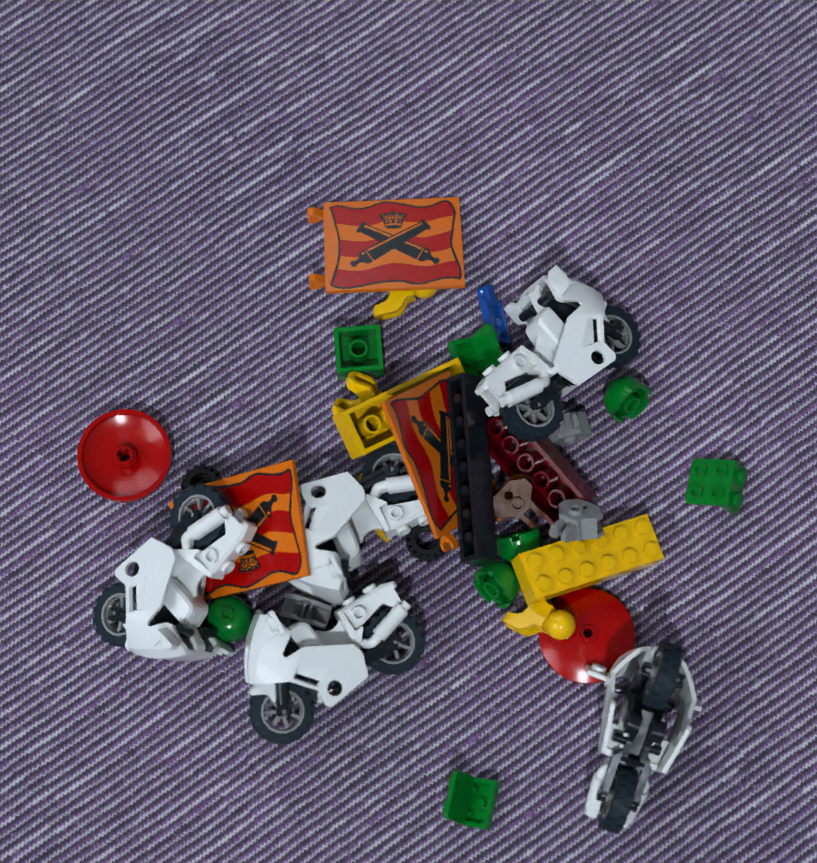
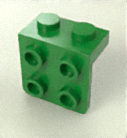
(478, 351)
(716, 484)
(471, 800)

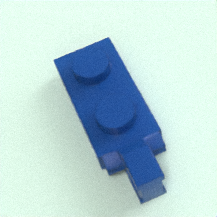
(494, 313)

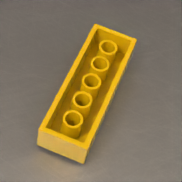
(365, 424)
(583, 563)

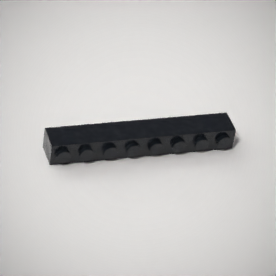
(471, 471)

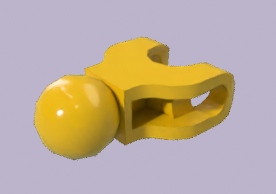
(398, 301)
(361, 385)
(541, 618)

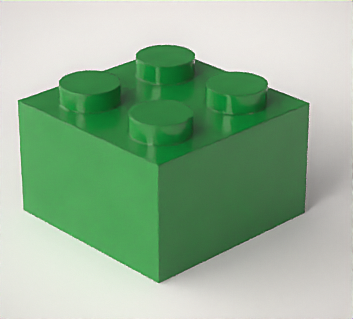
(358, 350)

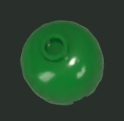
(626, 398)
(514, 543)
(498, 583)
(230, 618)

